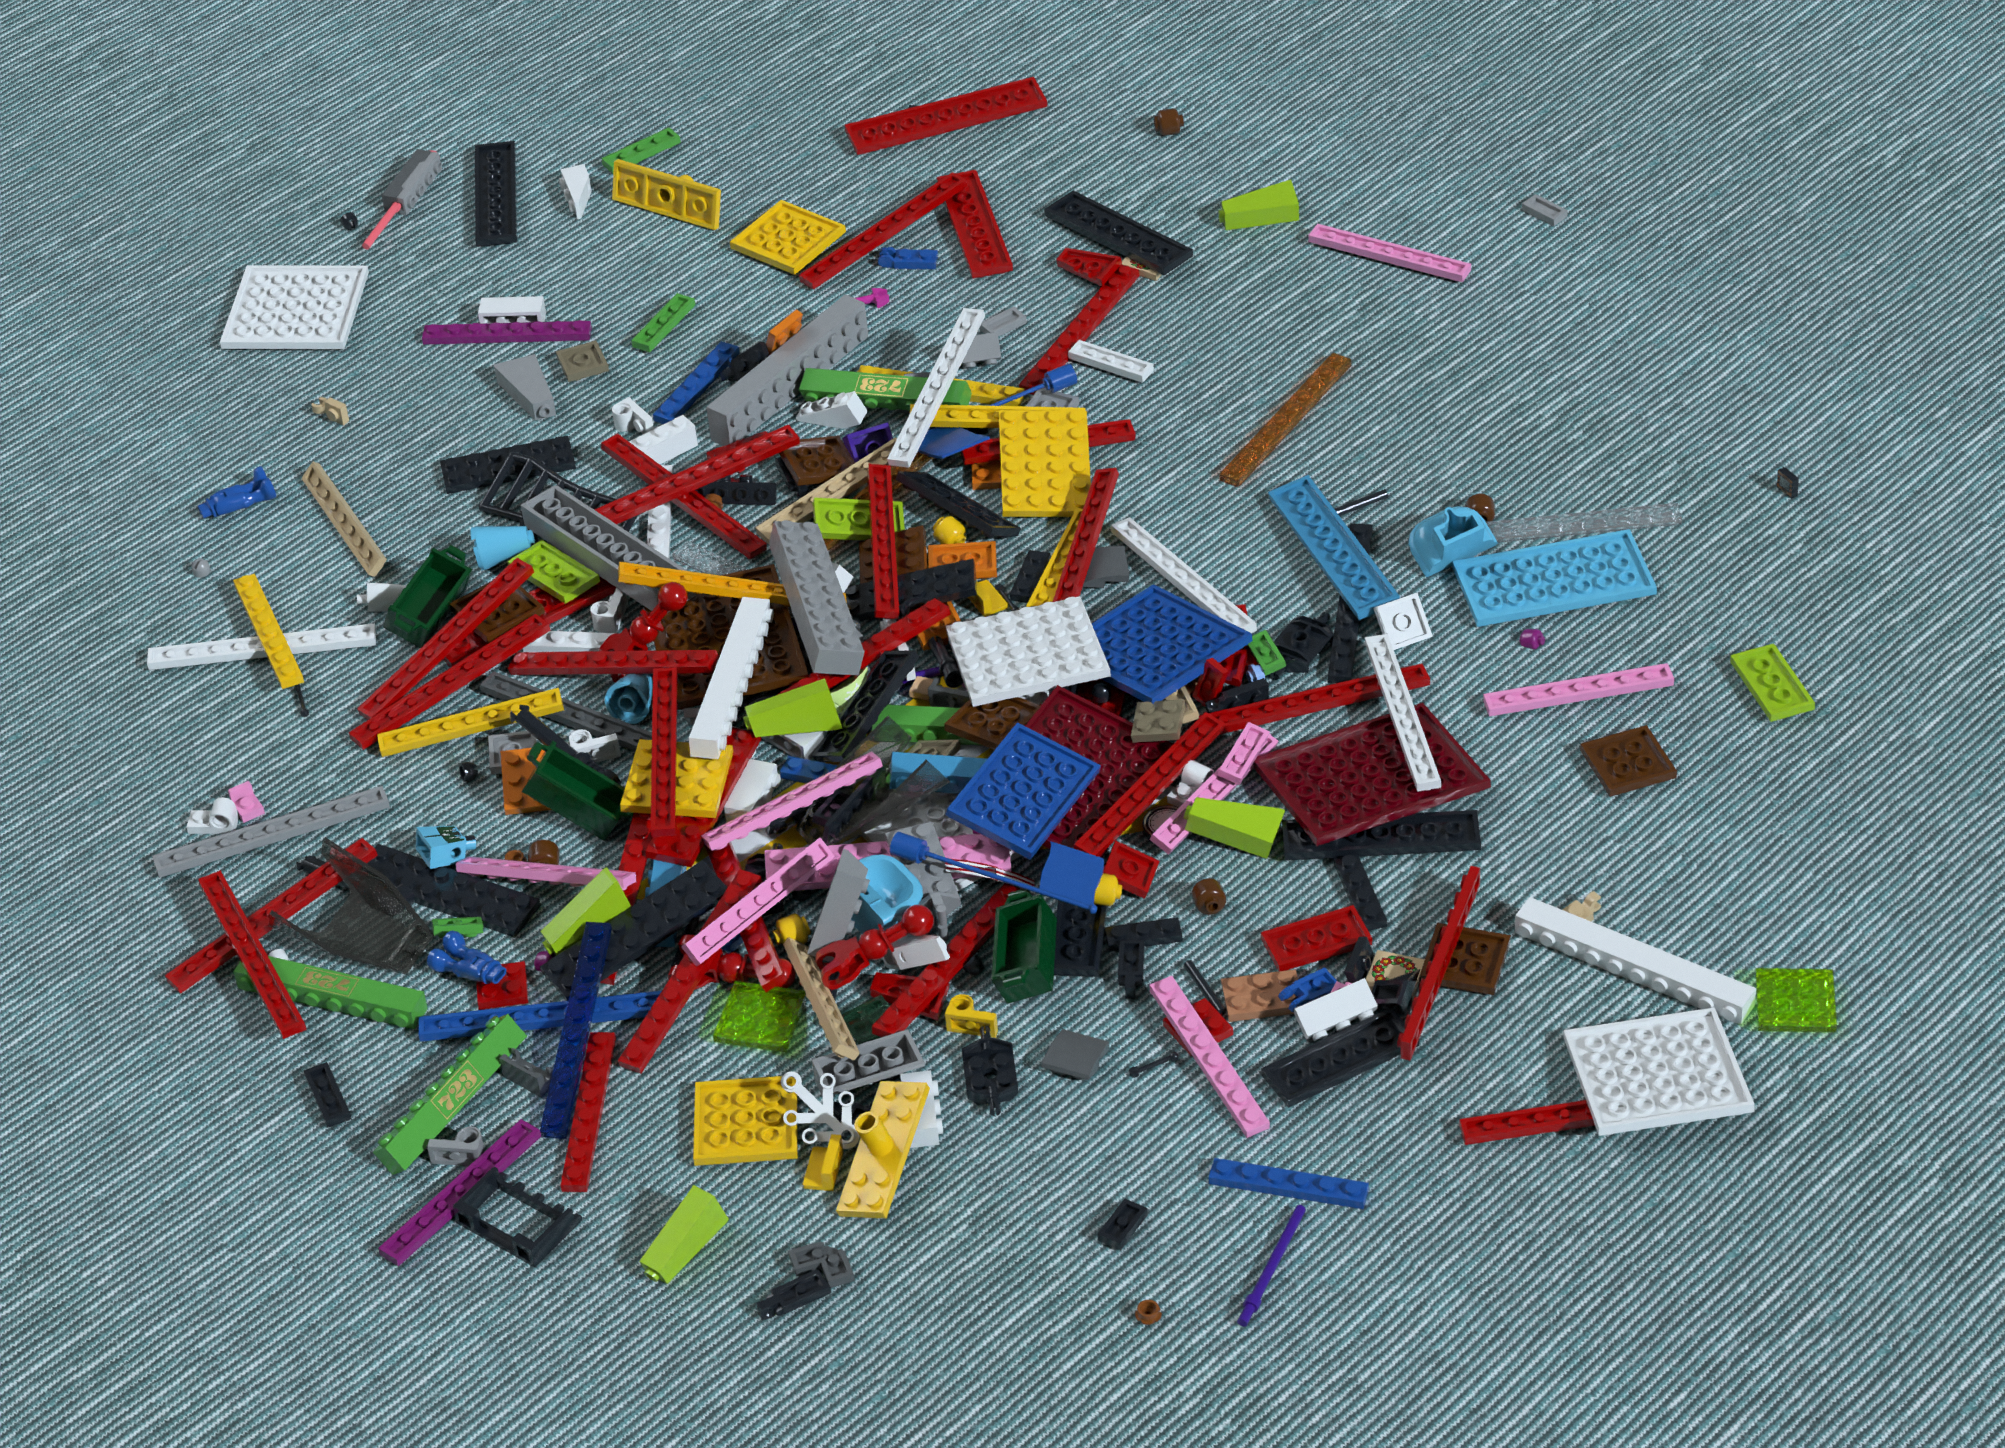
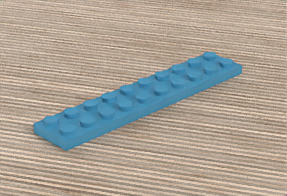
(1333, 546)

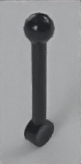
(1000, 588)
(304, 712)
(1134, 1071)

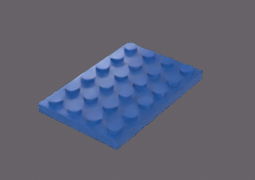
(1023, 790)

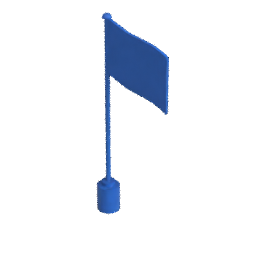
(946, 441)
(1067, 874)

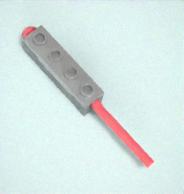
(407, 188)

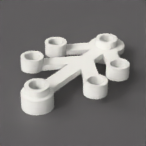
(823, 1113)

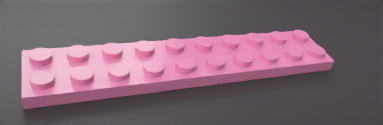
(961, 847)

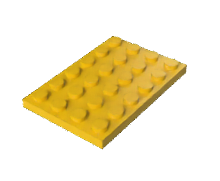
(1043, 462)

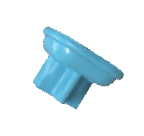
(1449, 537)
(888, 894)

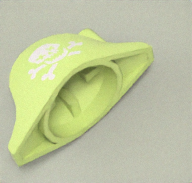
(844, 692)

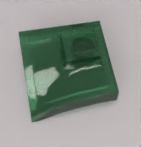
(861, 1018)

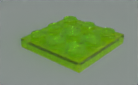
(1795, 1000)
(760, 1017)

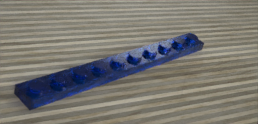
(575, 1030)

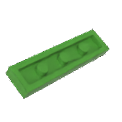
(643, 149)
(663, 322)

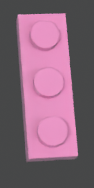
(1243, 753)

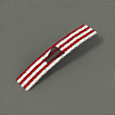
(993, 869)

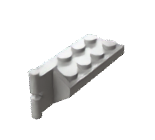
(938, 885)

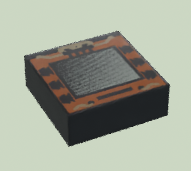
(1787, 482)

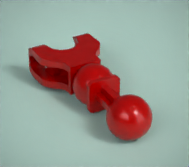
(645, 628)
(853, 955)
(733, 968)

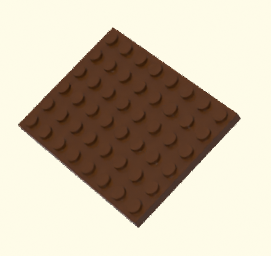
(705, 626)

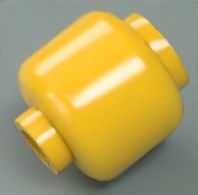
(949, 531)
(1107, 890)
(793, 927)

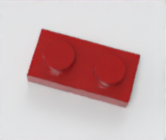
(1210, 682)

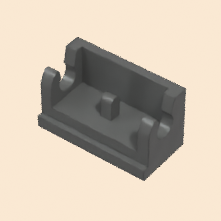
(946, 697)
(525, 1073)

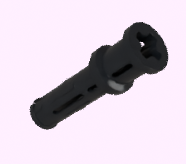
(947, 666)

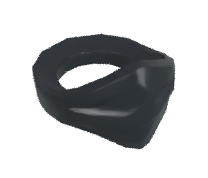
(912, 603)

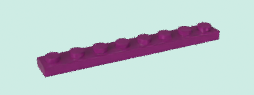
(507, 332)
(440, 1208)

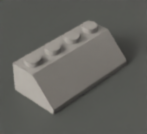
(840, 903)
(876, 1061)

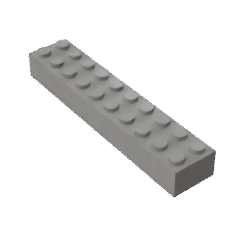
(779, 376)
(593, 540)
(816, 598)

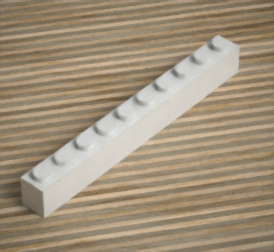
(730, 678)
(1635, 960)

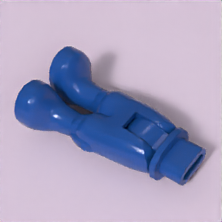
(239, 496)
(474, 963)

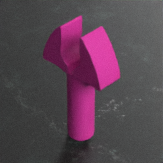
(879, 297)

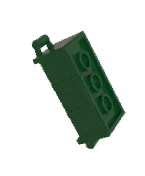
(428, 596)
(575, 790)
(1023, 947)

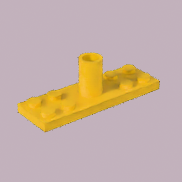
(666, 194)
(883, 1149)

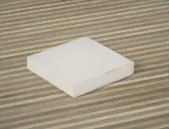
(1403, 621)

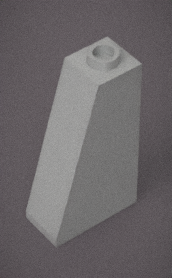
(526, 385)

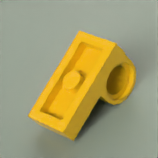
(963, 1018)

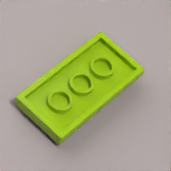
(849, 518)
(557, 572)
(1772, 682)

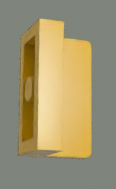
(988, 599)
(824, 1165)

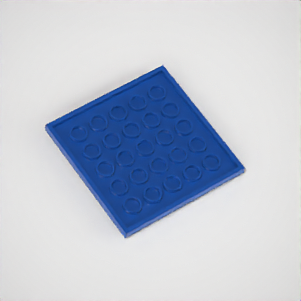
(1162, 643)

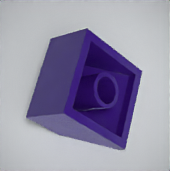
(867, 440)

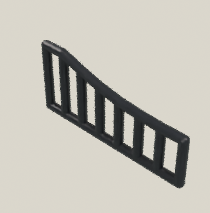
(546, 473)

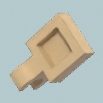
(334, 409)
(1587, 908)

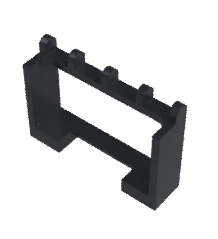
(520, 1246)

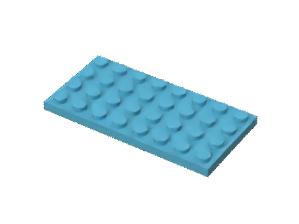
(1554, 577)

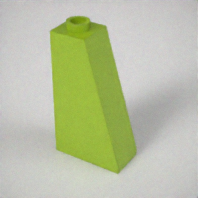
(1261, 207)
(793, 712)
(1235, 824)
(596, 902)
(683, 1235)

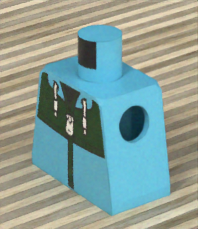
(442, 845)

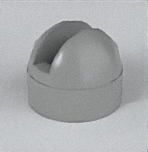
(200, 568)

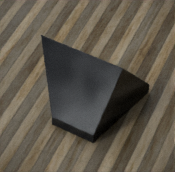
(1395, 992)

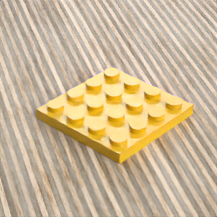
(787, 237)
(697, 781)
(744, 1121)

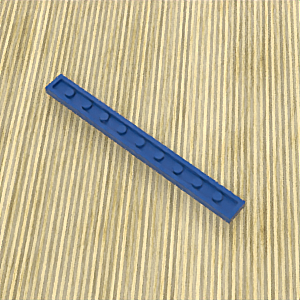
(533, 1016)

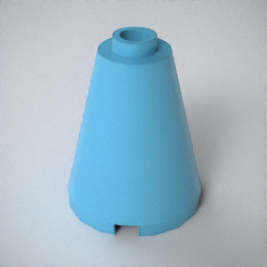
(499, 543)
(630, 697)

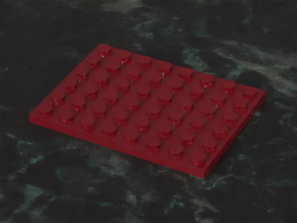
(1102, 739)
(1362, 777)

